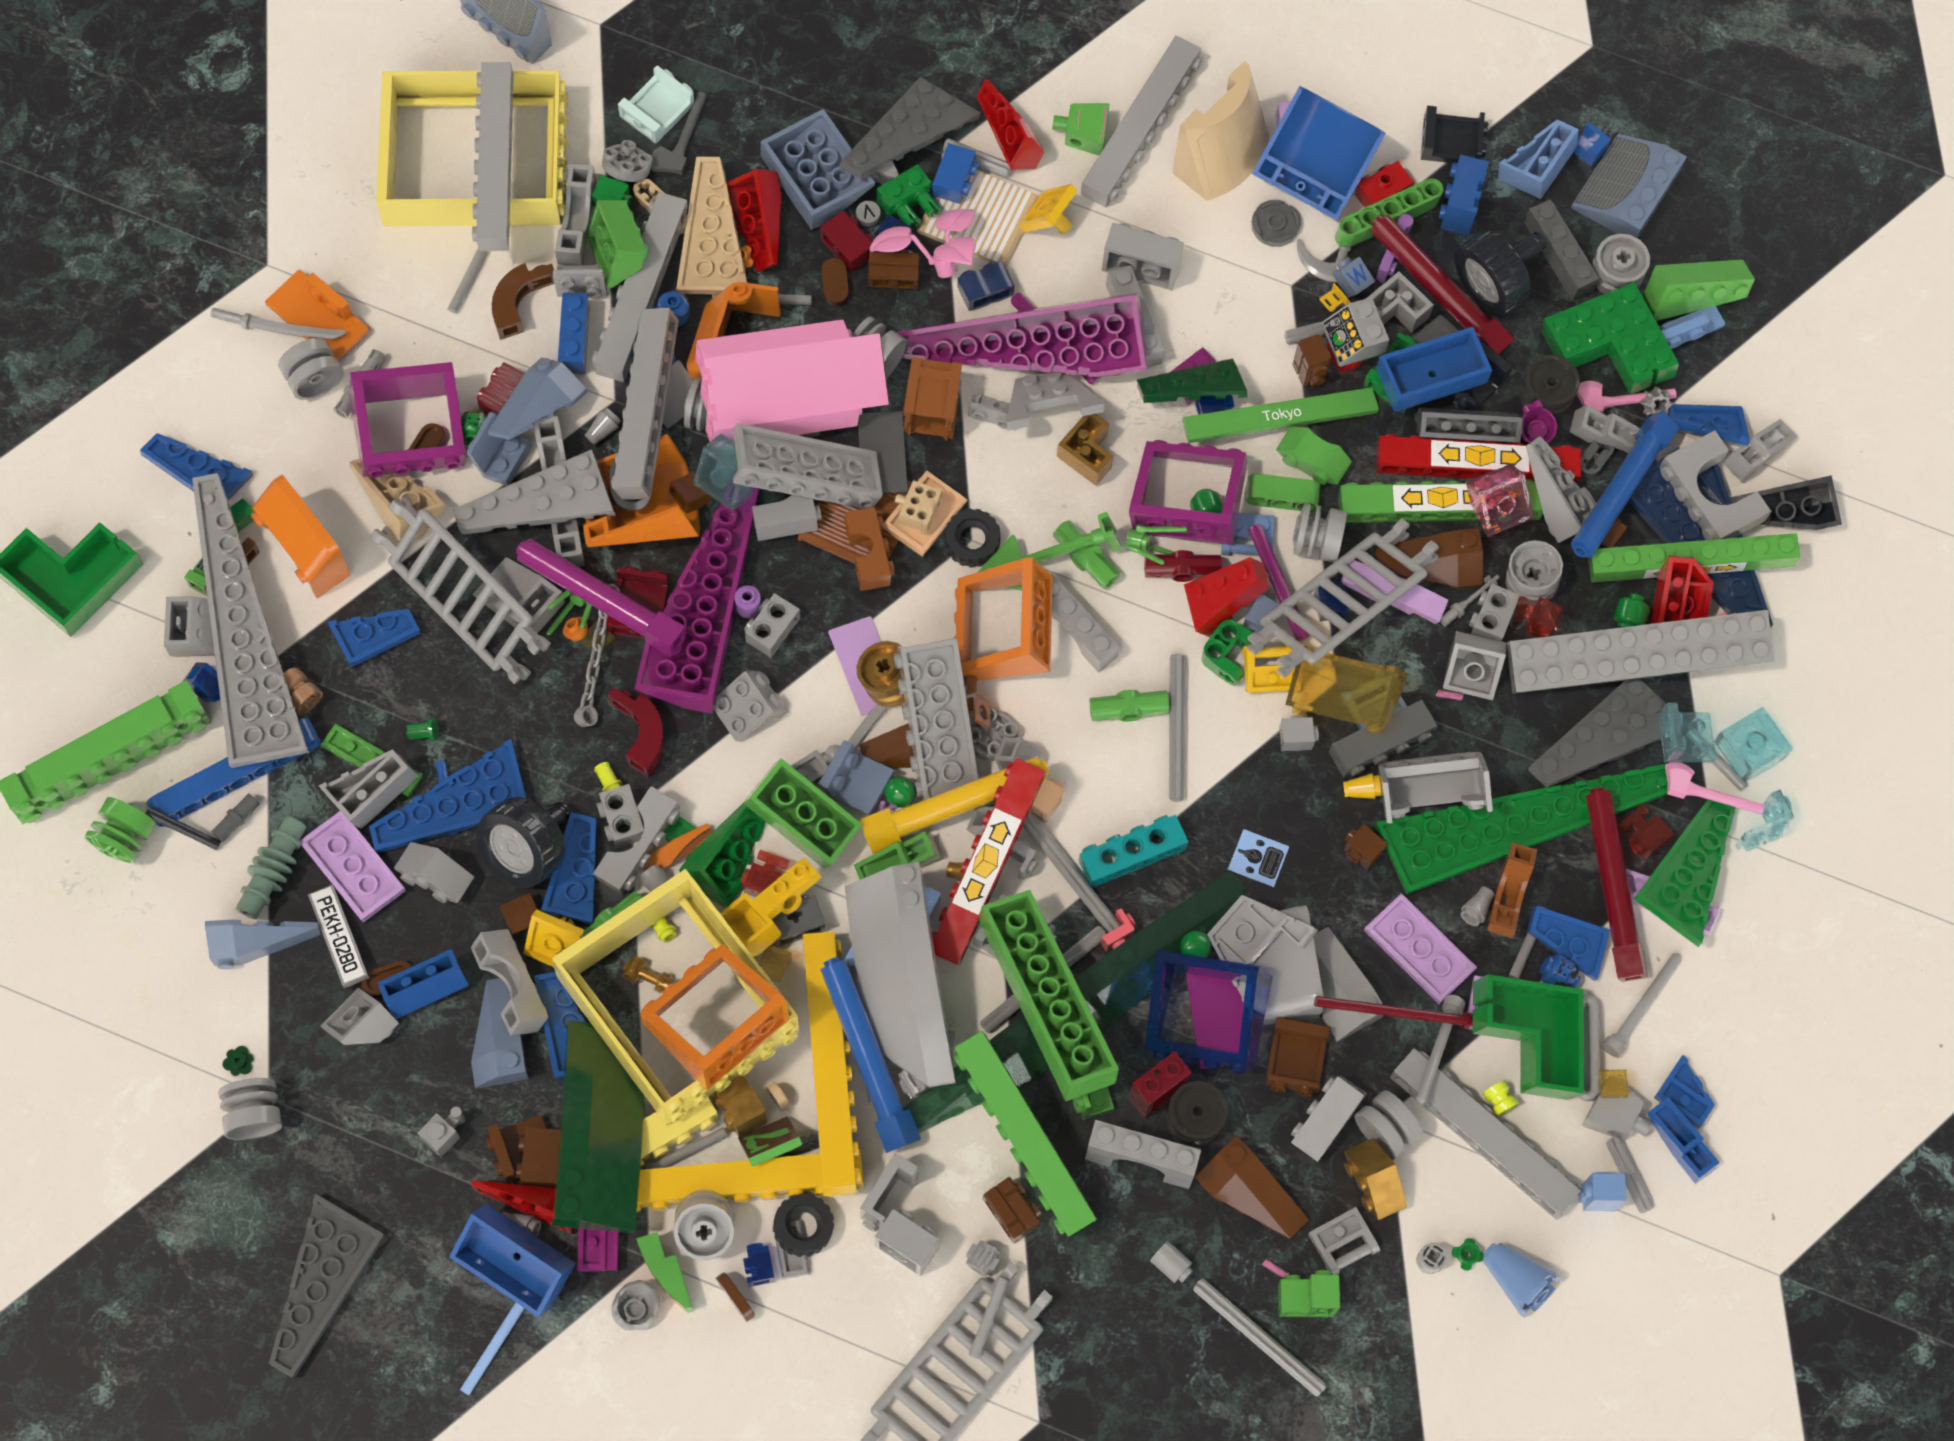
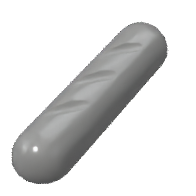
(1591, 1049)

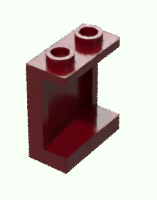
(643, 587)

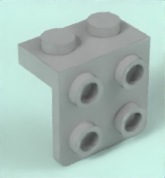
(748, 704)

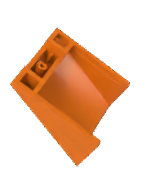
(660, 517)

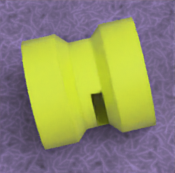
(1499, 1096)

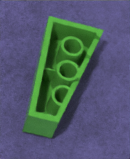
(1696, 286)

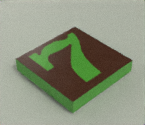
(770, 1141)

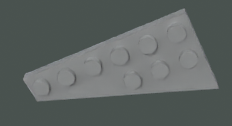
(548, 497)

